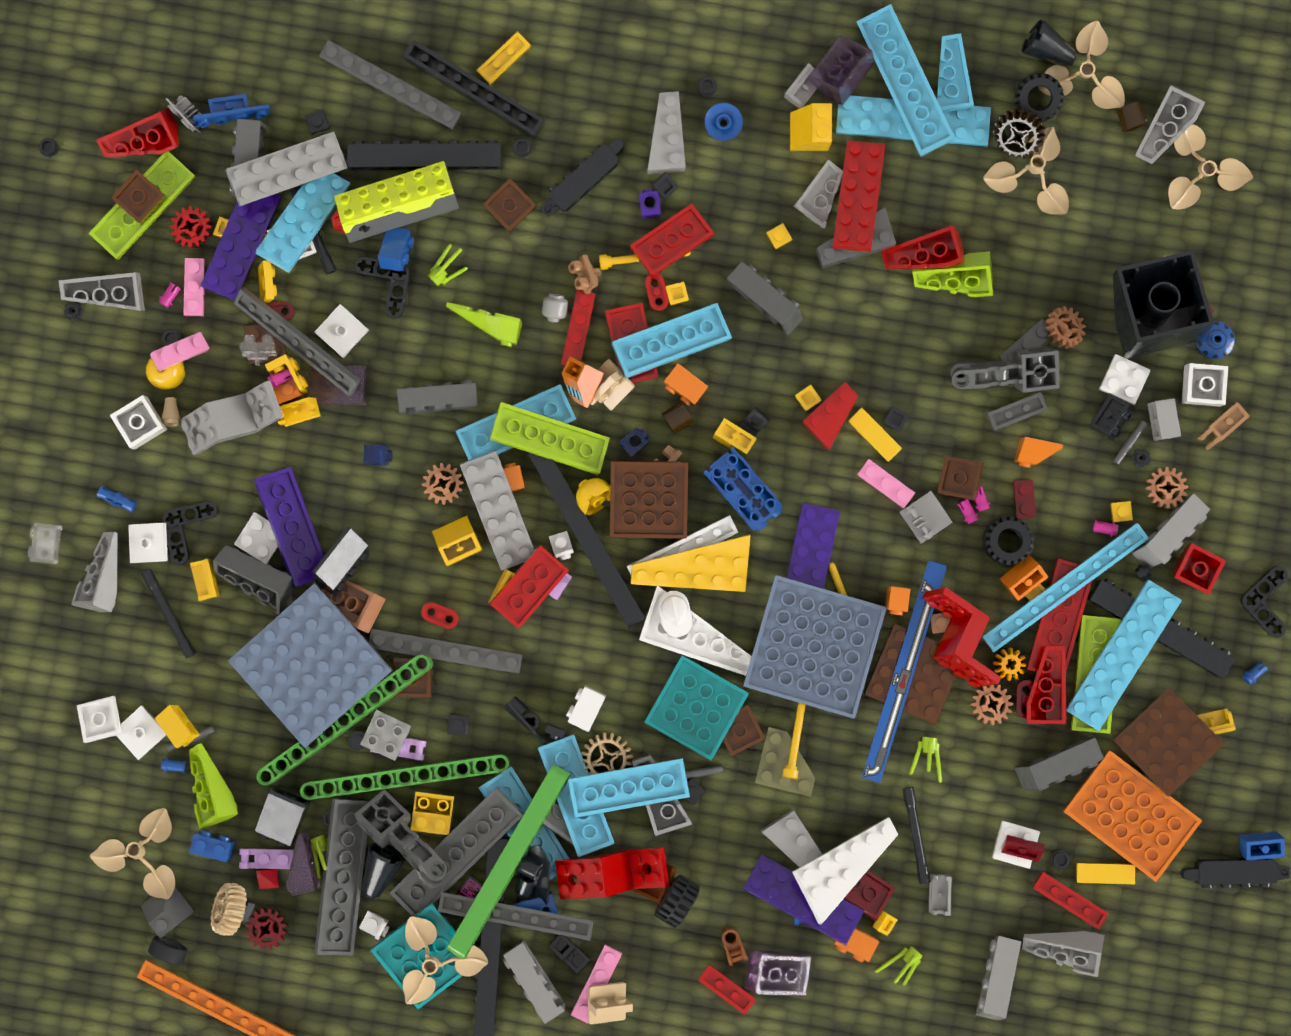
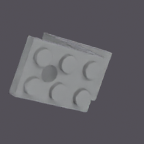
(231, 417)

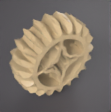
(600, 743)
(228, 909)

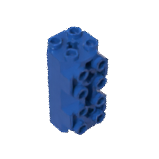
(744, 490)

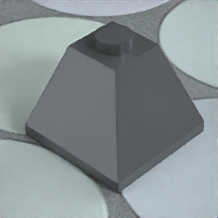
(166, 914)

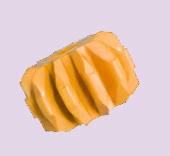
(1015, 666)

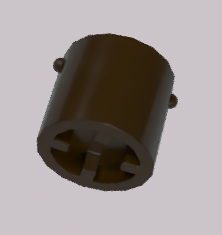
(1131, 116)
(677, 417)

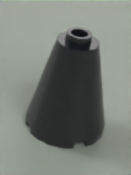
(1048, 45)
(380, 869)

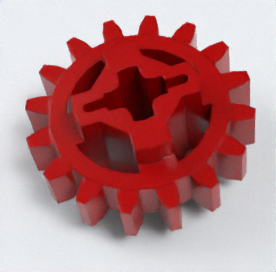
(199, 224)

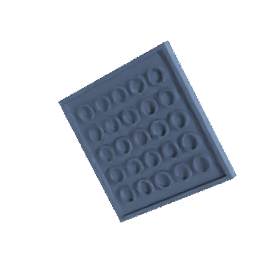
(814, 646)
(310, 665)

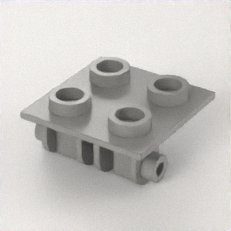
(183, 109)
(926, 517)
(385, 735)

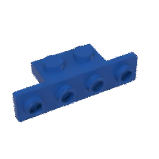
(229, 109)

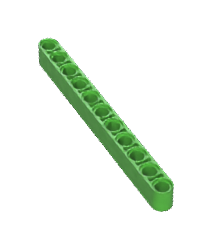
(354, 717)
(396, 781)
(508, 862)

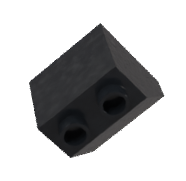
(1160, 304)

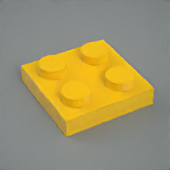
(266, 287)

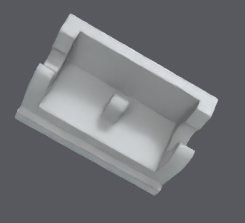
(801, 89)
(1164, 419)
(940, 894)

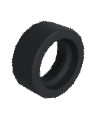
(167, 950)

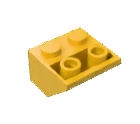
(457, 541)
(432, 813)

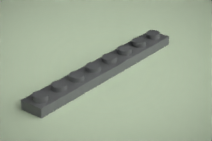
(390, 85)
(297, 341)
(446, 651)
(522, 917)

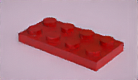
(671, 240)
(625, 322)
(529, 586)

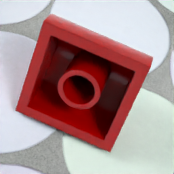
(1198, 568)

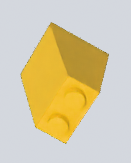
(811, 128)

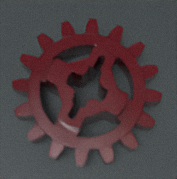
(259, 924)

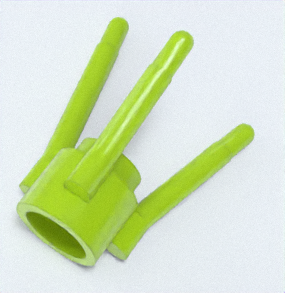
(438, 273)
(929, 746)
(318, 846)
(912, 958)

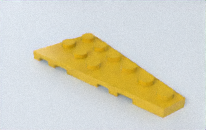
(704, 567)

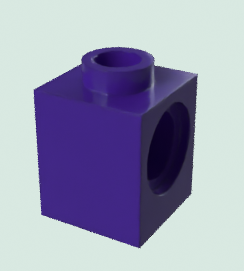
(654, 211)

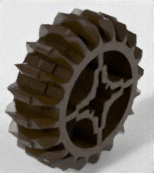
(1008, 142)

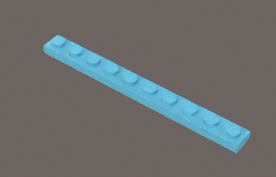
(1065, 587)

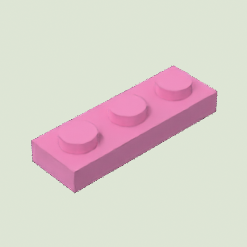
(193, 292)
(179, 351)
(886, 483)

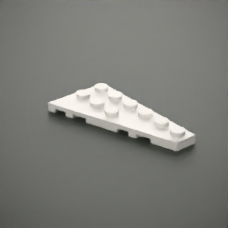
(700, 642)
(837, 871)

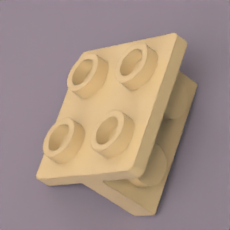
(613, 386)
(608, 1003)

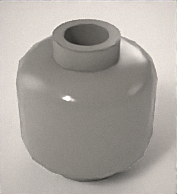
(554, 307)

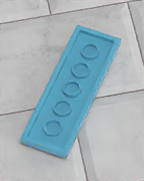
(301, 221)
(671, 340)
(549, 403)
(628, 787)
(513, 788)
(586, 832)

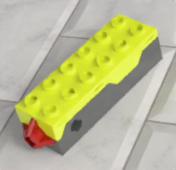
(394, 202)

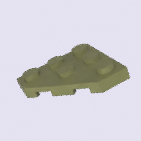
(775, 758)

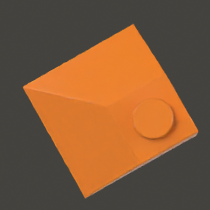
(1033, 451)

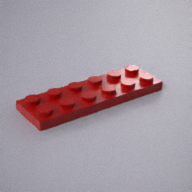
(859, 196)
(1062, 623)

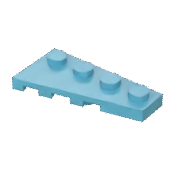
(953, 79)

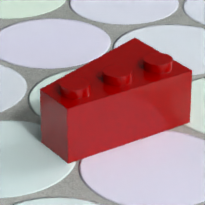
(829, 417)

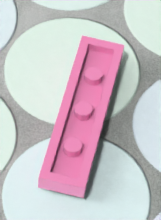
(600, 975)

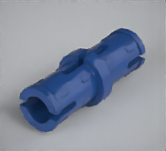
(116, 499)

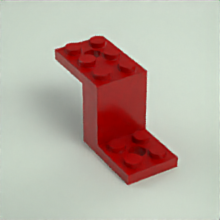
(961, 637)
(612, 873)

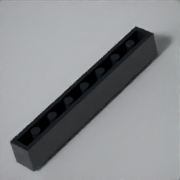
(474, 89)
(417, 155)
(1173, 635)

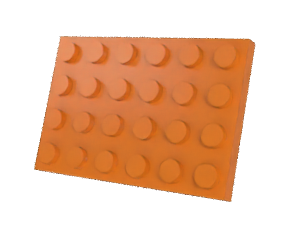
(1132, 815)

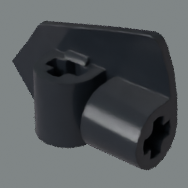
(516, 709)
(534, 874)

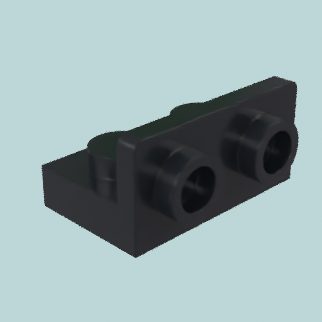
(1112, 417)

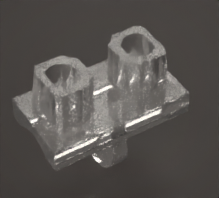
(258, 351)

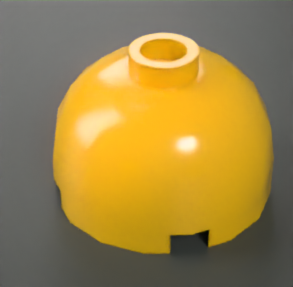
(166, 378)
(592, 495)

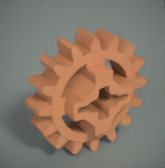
(1065, 327)
(434, 487)
(1166, 495)
(1003, 699)

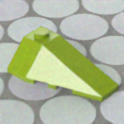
(967, 277)
(500, 326)
(213, 796)

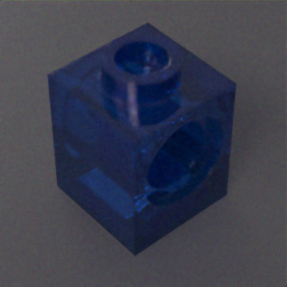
(631, 450)
(377, 455)

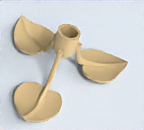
(1092, 41)
(1231, 175)
(1053, 199)
(111, 854)
(420, 986)

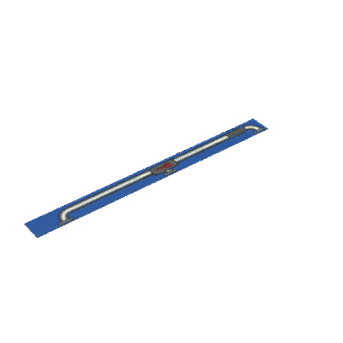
(903, 675)

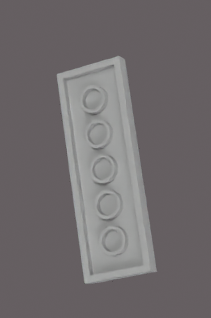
(286, 169)
(498, 509)

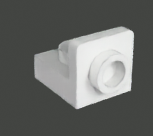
(561, 545)
(374, 925)

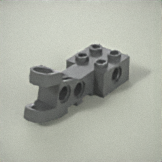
(1030, 371)
(390, 823)

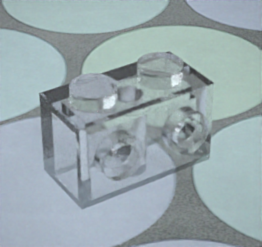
(45, 543)

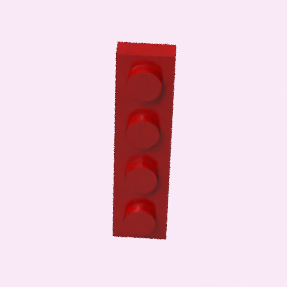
(578, 326)
(1070, 900)

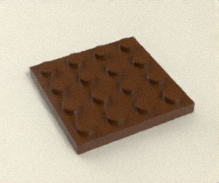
(648, 499)
(929, 683)
(1168, 742)

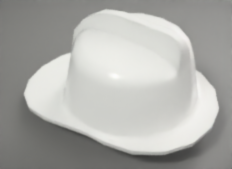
(675, 613)

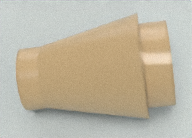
(170, 413)

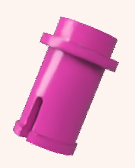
(168, 296)
(280, 377)
(981, 501)
(968, 512)
(1105, 528)

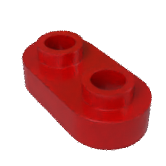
(657, 292)
(440, 615)

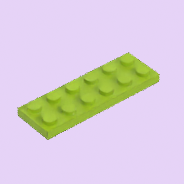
(120, 230)
(549, 438)
(1092, 639)

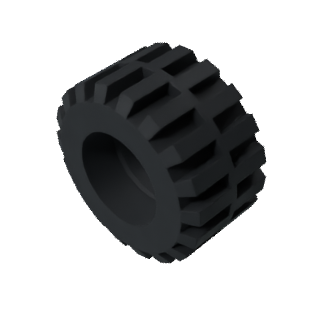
(1051, 84)
(1024, 540)
(677, 901)

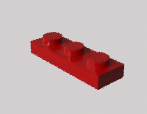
(726, 989)

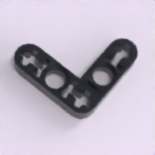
(395, 281)
(178, 527)
(1259, 602)

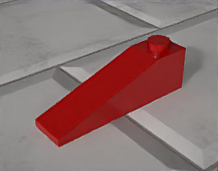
(147, 136)
(932, 250)
(1048, 693)

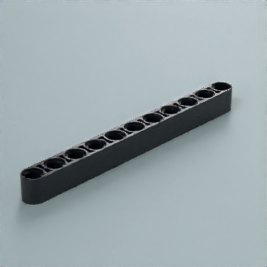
(588, 540)
(491, 946)

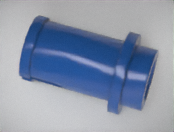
(1253, 674)
(173, 765)

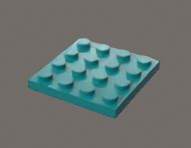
(696, 708)
(400, 959)

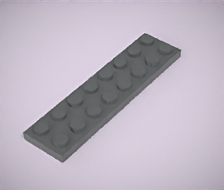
(461, 849)
(341, 880)

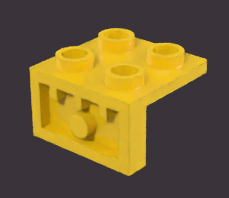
(286, 362)

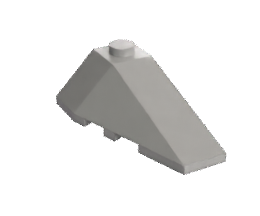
(1172, 119)
(100, 583)
(1076, 949)

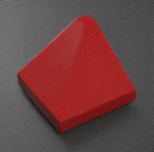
(267, 878)

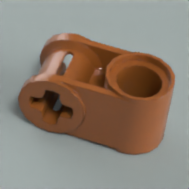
(734, 949)

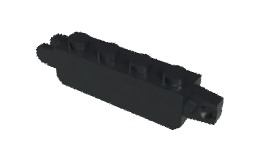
(583, 179)
(1235, 871)

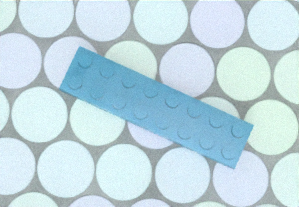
(906, 80)
(882, 119)
(1123, 654)

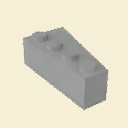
(667, 140)
(664, 815)
(998, 978)

